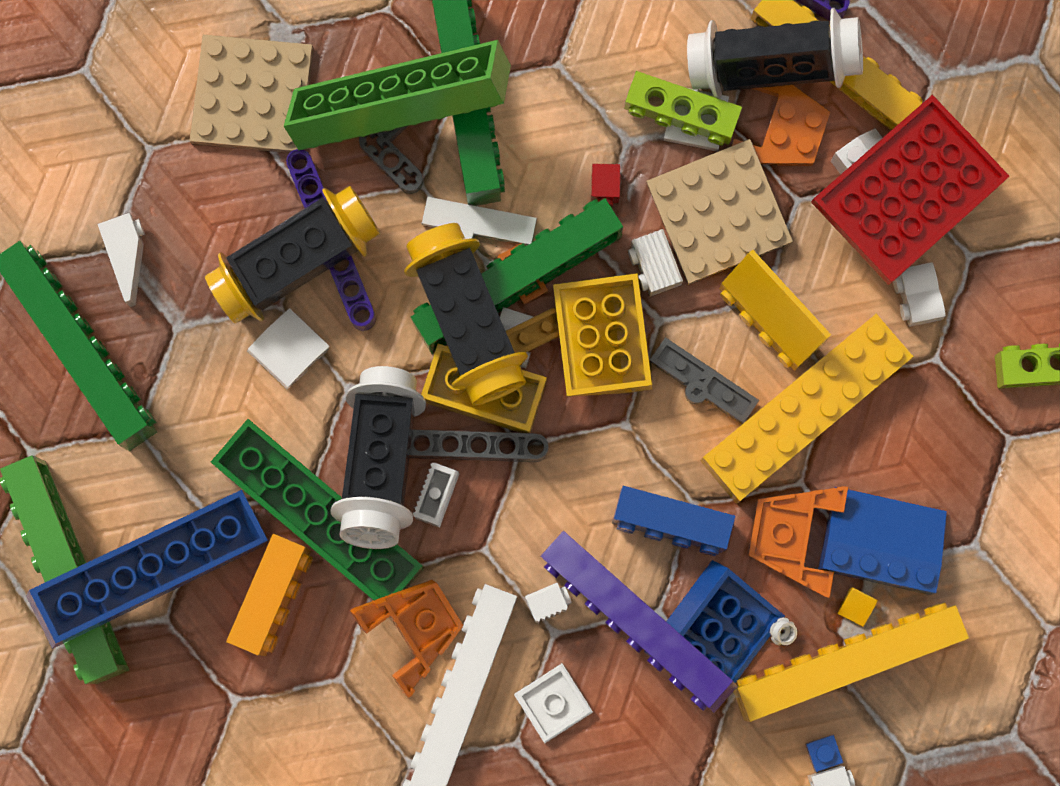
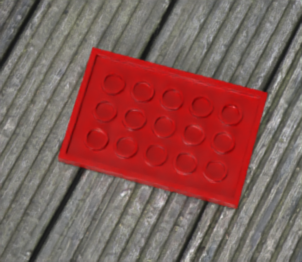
(910, 189)

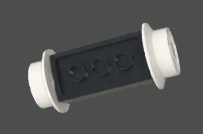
(775, 55)
(378, 458)

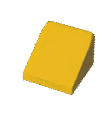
(857, 606)

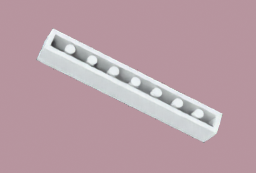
(463, 687)

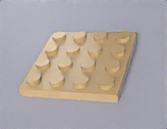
(247, 92)
(719, 211)

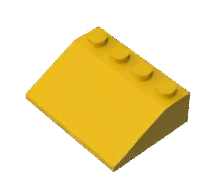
(773, 311)
(602, 336)

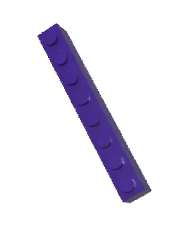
(641, 623)

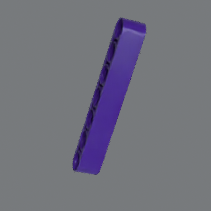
(341, 278)

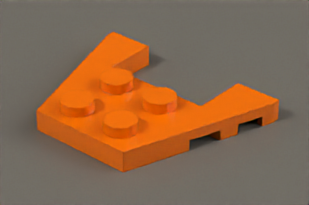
(793, 129)
(783, 534)
(422, 619)

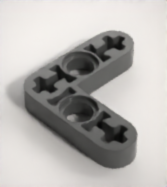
(385, 138)

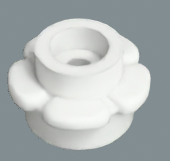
(787, 636)

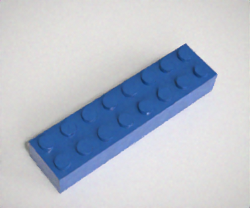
(146, 569)

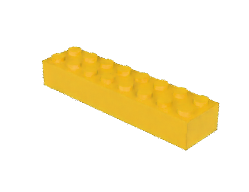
(806, 408)
(849, 663)

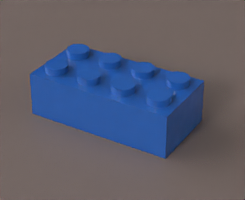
(674, 520)

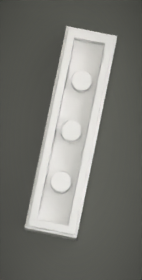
(483, 221)

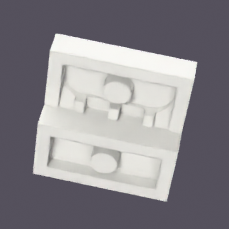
(288, 348)

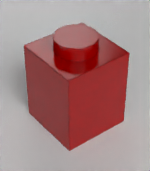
(605, 183)

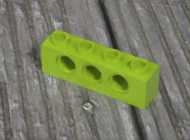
(674, 95)
(1012, 375)

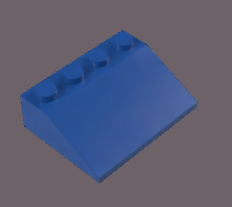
(885, 542)
(724, 619)

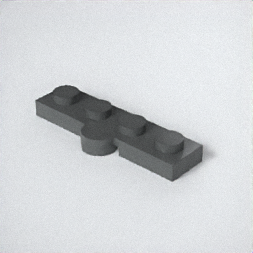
(703, 381)

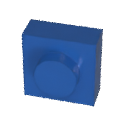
(824, 753)

